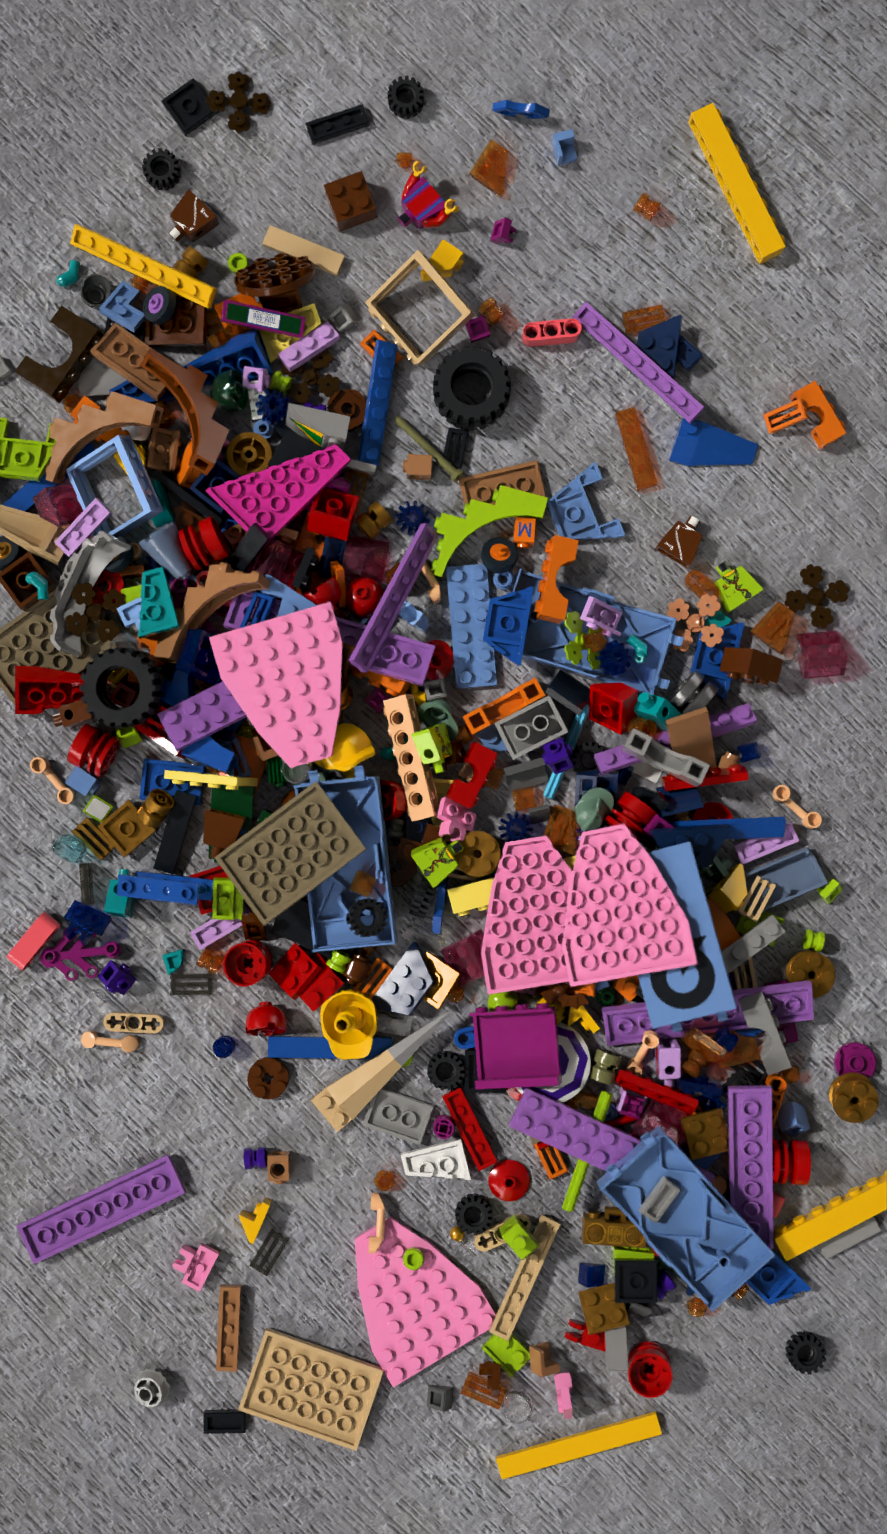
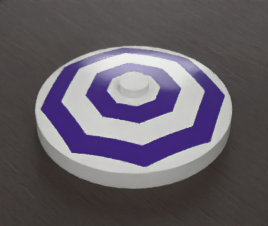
(574, 1066)

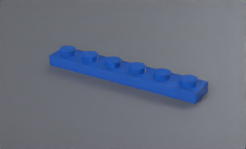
(377, 402)

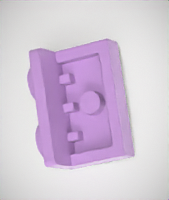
(601, 616)

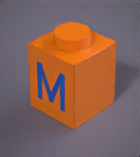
(524, 532)

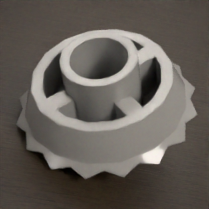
(151, 1388)

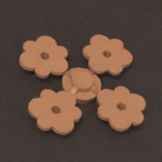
(696, 622)

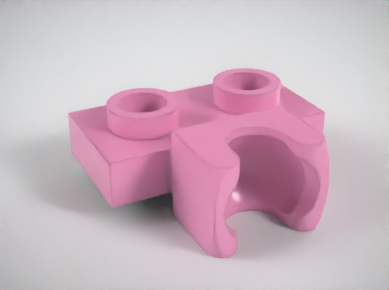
(456, 819)
(197, 1265)
(563, 1389)

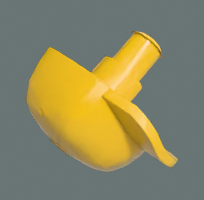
(349, 749)
(349, 1024)

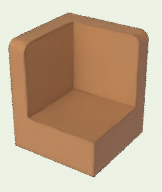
(263, 749)
(540, 1360)

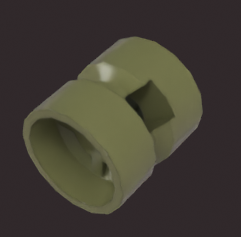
(605, 1066)

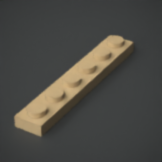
(524, 1279)

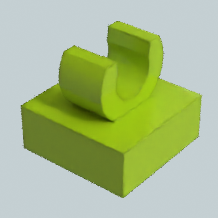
(830, 892)

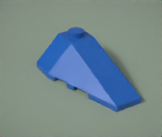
(236, 353)
(710, 446)

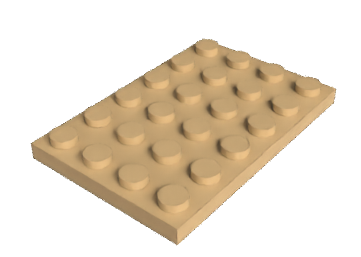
(311, 1389)

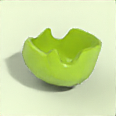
(502, 999)

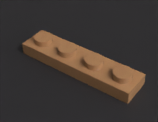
(228, 1328)

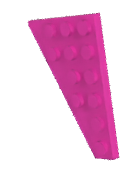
(280, 492)

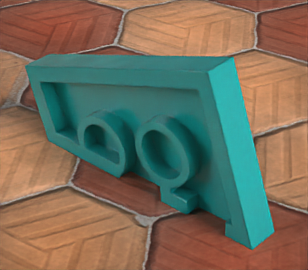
(157, 604)

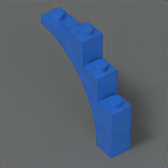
(206, 750)

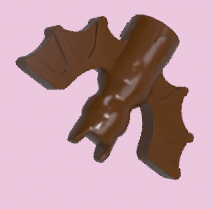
(558, 992)

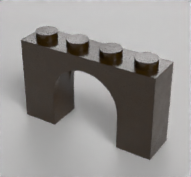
(58, 380)

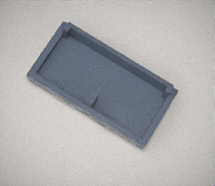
(792, 875)

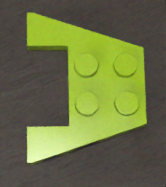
(22, 457)

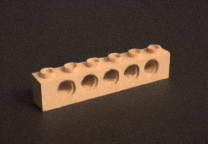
(425, 785)

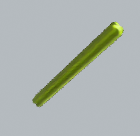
(582, 1166)

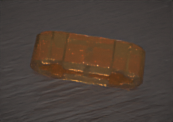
(703, 581)

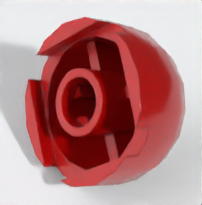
(325, 592)
(363, 596)
(393, 799)
(266, 1020)

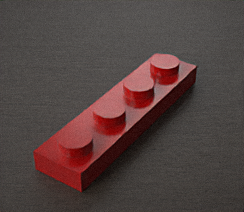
(713, 776)
(654, 1091)
(469, 1128)

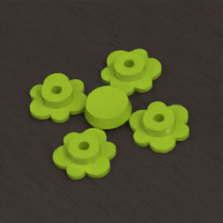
(574, 648)

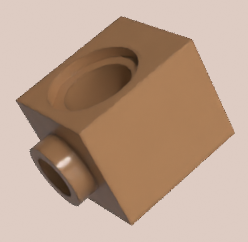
(418, 466)
(279, 1157)

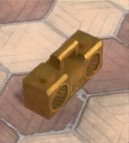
(602, 1230)

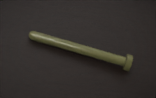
(456, 474)

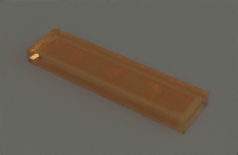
(636, 448)

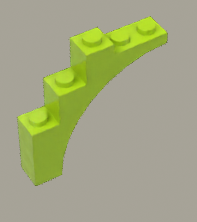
(508, 503)

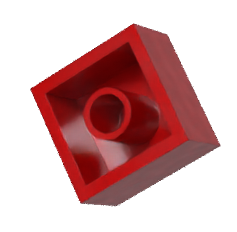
(333, 513)

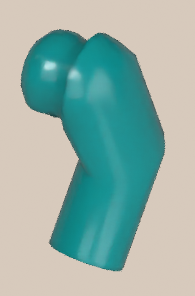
(40, 583)
(640, 649)

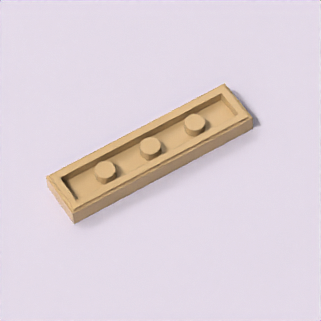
(296, 247)

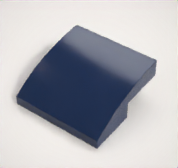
(594, 779)

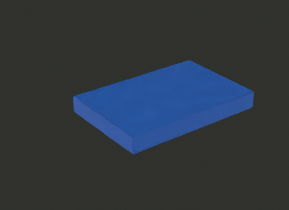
(153, 778)

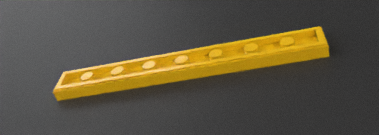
(143, 266)
(578, 1445)

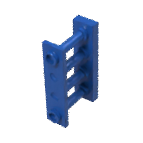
(165, 887)

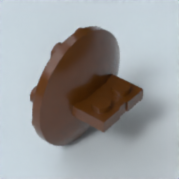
(276, 284)

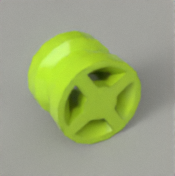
(280, 382)
(813, 940)
(338, 961)

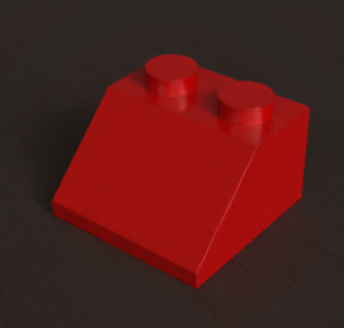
(612, 705)
(322, 986)

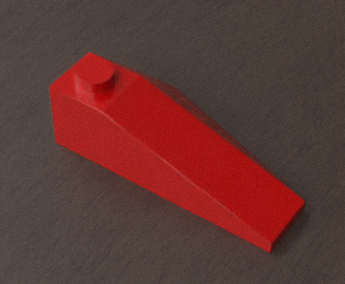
(44, 689)

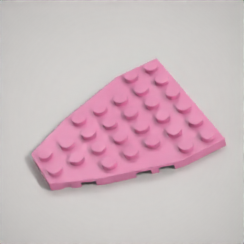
(287, 680)
(621, 912)
(526, 918)
(418, 1312)

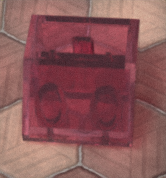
(279, 562)
(822, 655)
(466, 957)
(659, 1114)

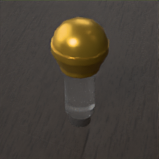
(458, 1235)

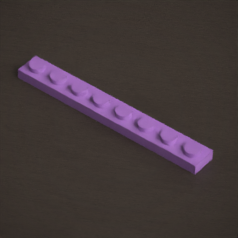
(638, 363)
(393, 598)
(720, 724)

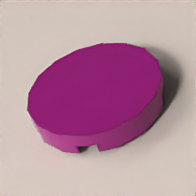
(855, 1058)

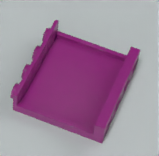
(516, 1046)

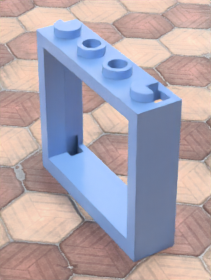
(136, 471)

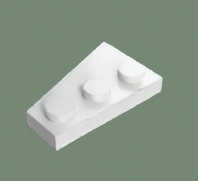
(437, 1160)

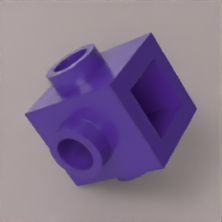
(558, 755)
(117, 977)

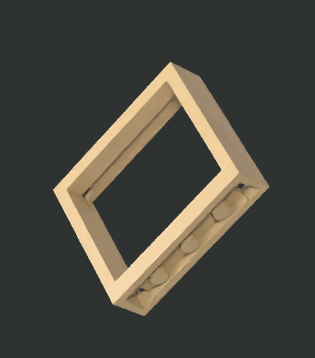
(388, 325)

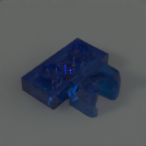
(84, 921)
(690, 1085)

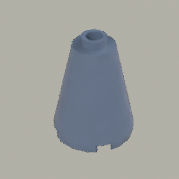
(167, 551)

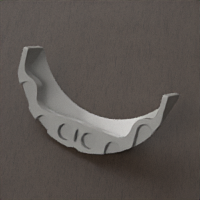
(80, 568)

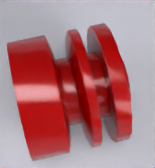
(201, 544)
(93, 750)
(633, 815)
(236, 965)
(791, 1162)
(648, 1380)

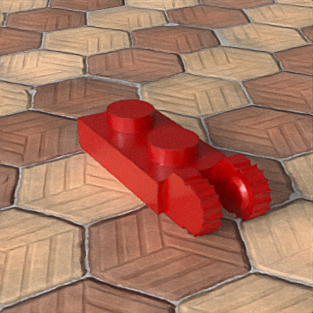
(594, 1341)

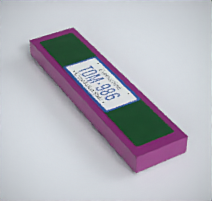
(262, 319)

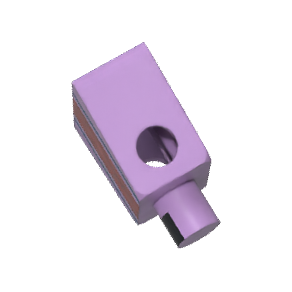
(668, 1061)

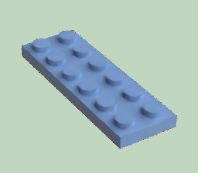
(468, 613)

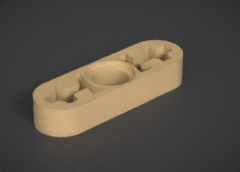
(119, 1016)
(499, 1241)

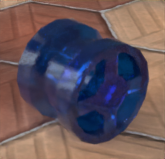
(749, 752)
(725, 1038)
(221, 1049)

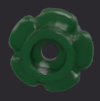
(607, 991)

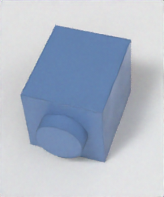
(83, 781)

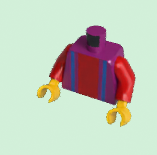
(423, 203)

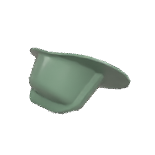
(438, 712)
(593, 808)

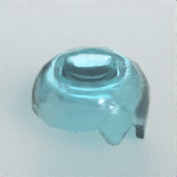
(69, 848)

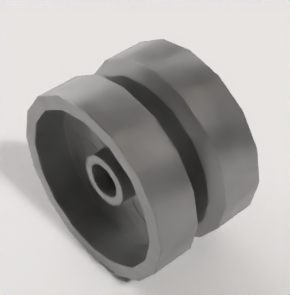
(689, 693)

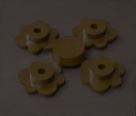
(239, 101)
(311, 377)
(816, 596)
(94, 612)

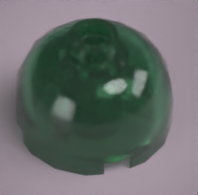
(229, 392)

